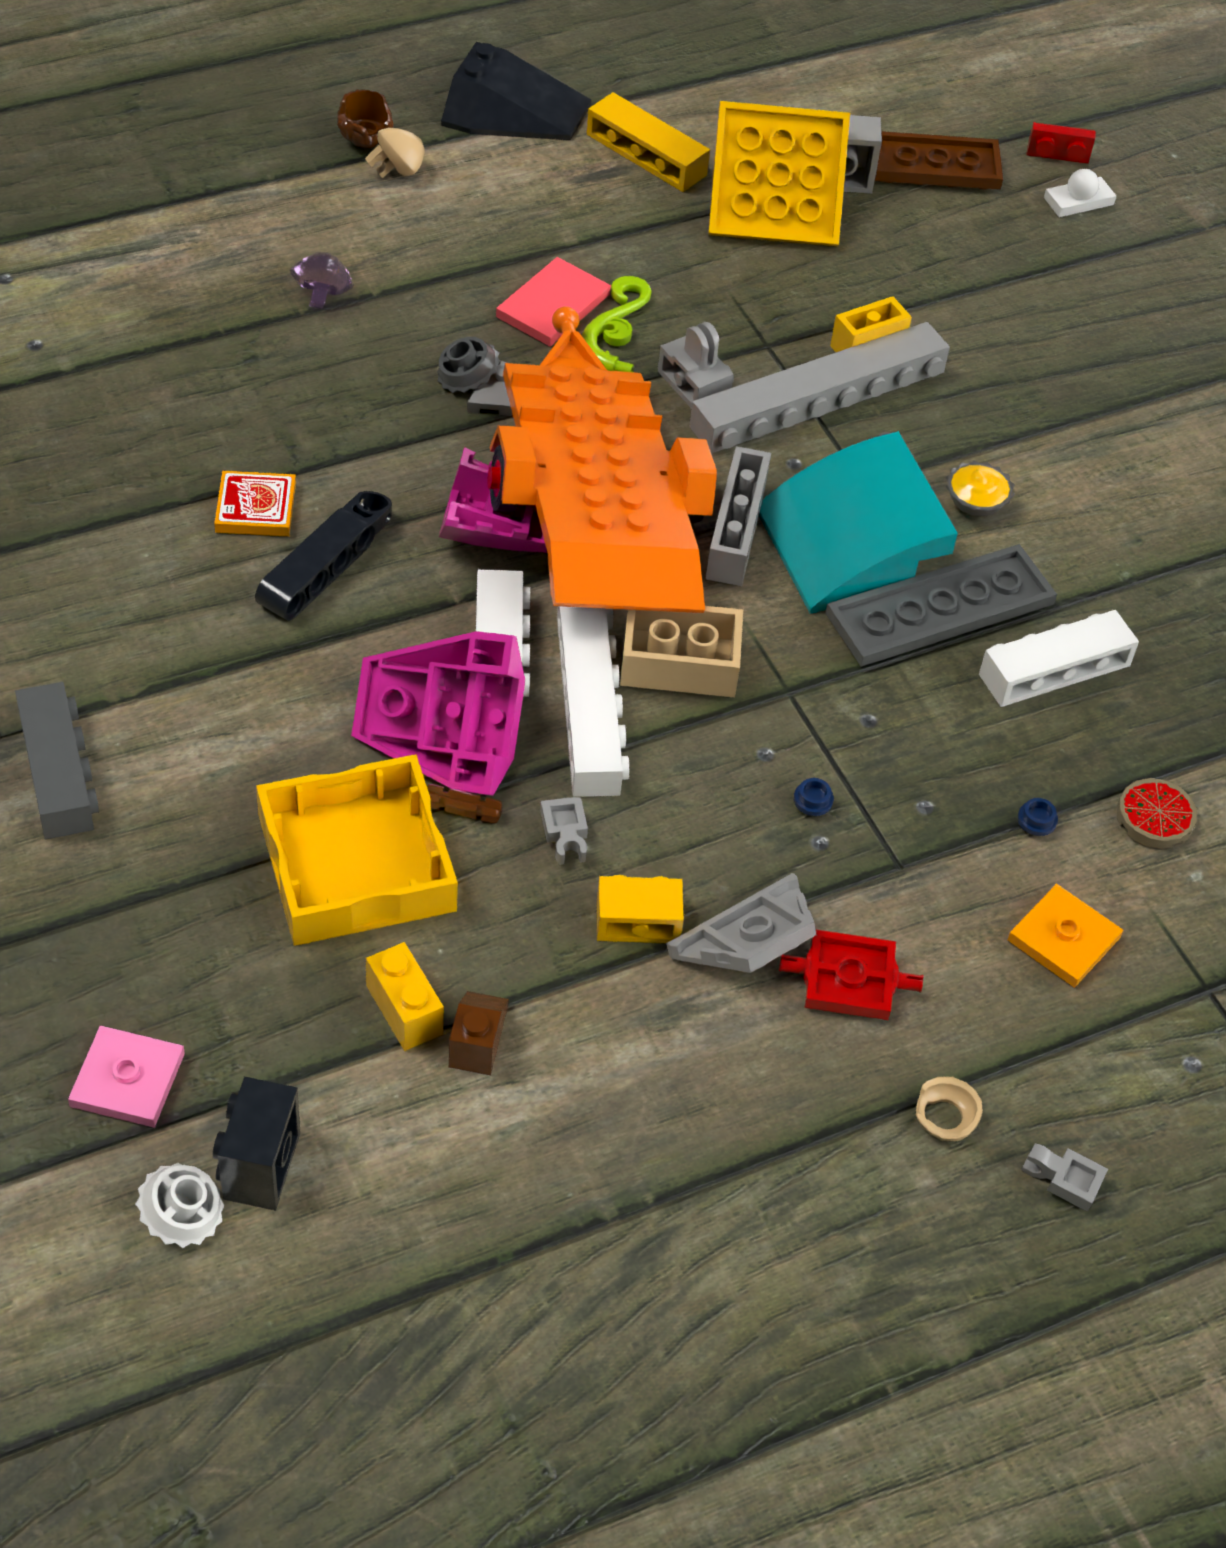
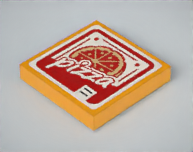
(255, 503)

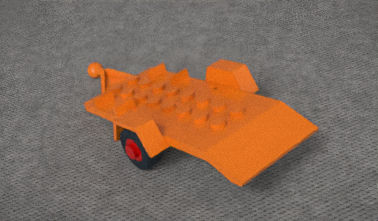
(602, 481)

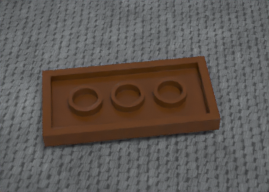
(939, 160)

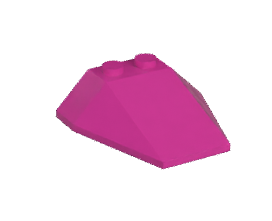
(447, 704)

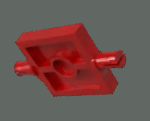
(851, 974)

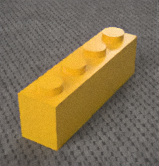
(648, 142)

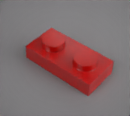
(1061, 142)

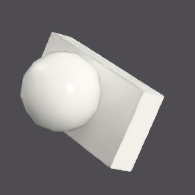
(1081, 194)

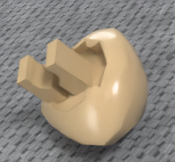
(398, 150)

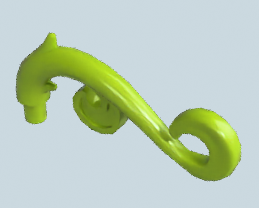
(615, 329)

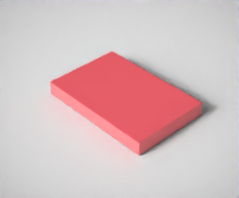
(553, 287)

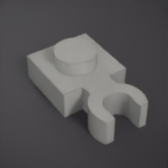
(565, 824)

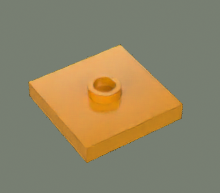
(1065, 935)

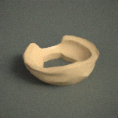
(956, 1093)

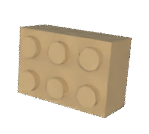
(683, 651)

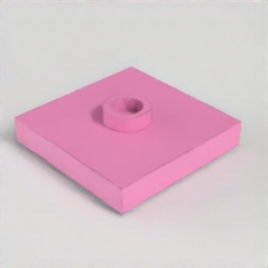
(126, 1076)

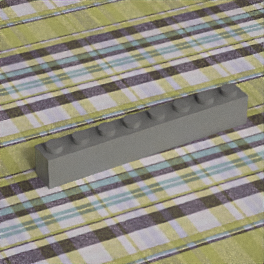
(818, 387)

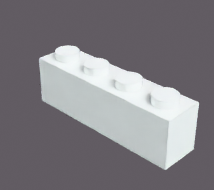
(501, 607)
(1058, 657)

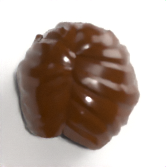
(362, 116)

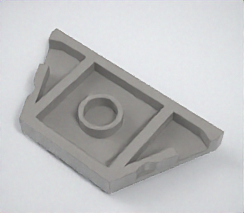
(750, 931)

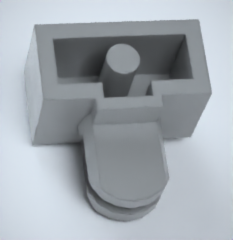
(693, 365)

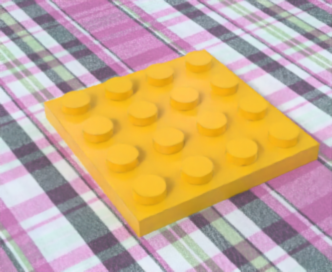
(779, 173)

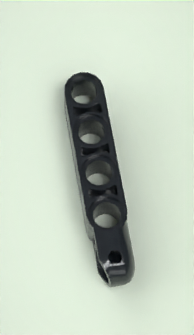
(324, 555)

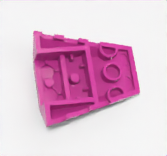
(473, 521)

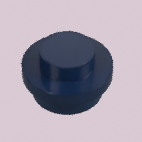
(813, 797)
(1038, 817)

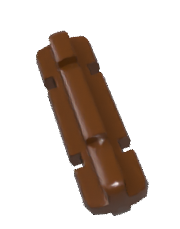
(465, 803)

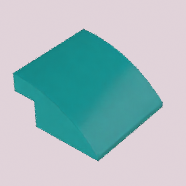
(856, 521)

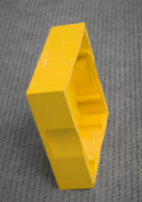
(356, 850)

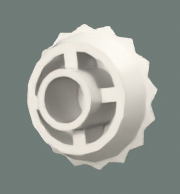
(180, 1204)

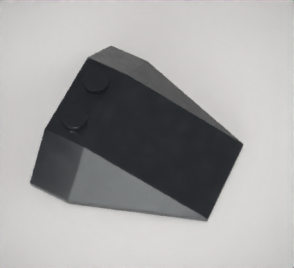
(510, 98)

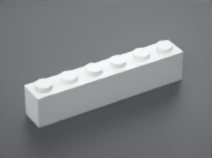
(591, 701)

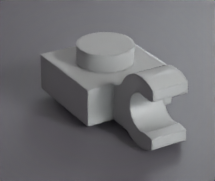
(1072, 1176)

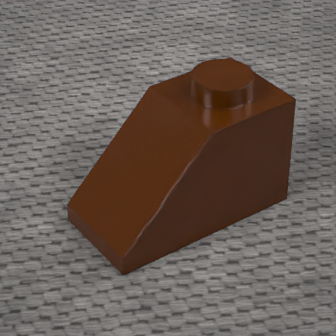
(477, 1032)

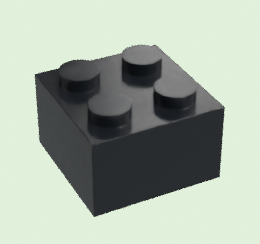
(257, 1143)

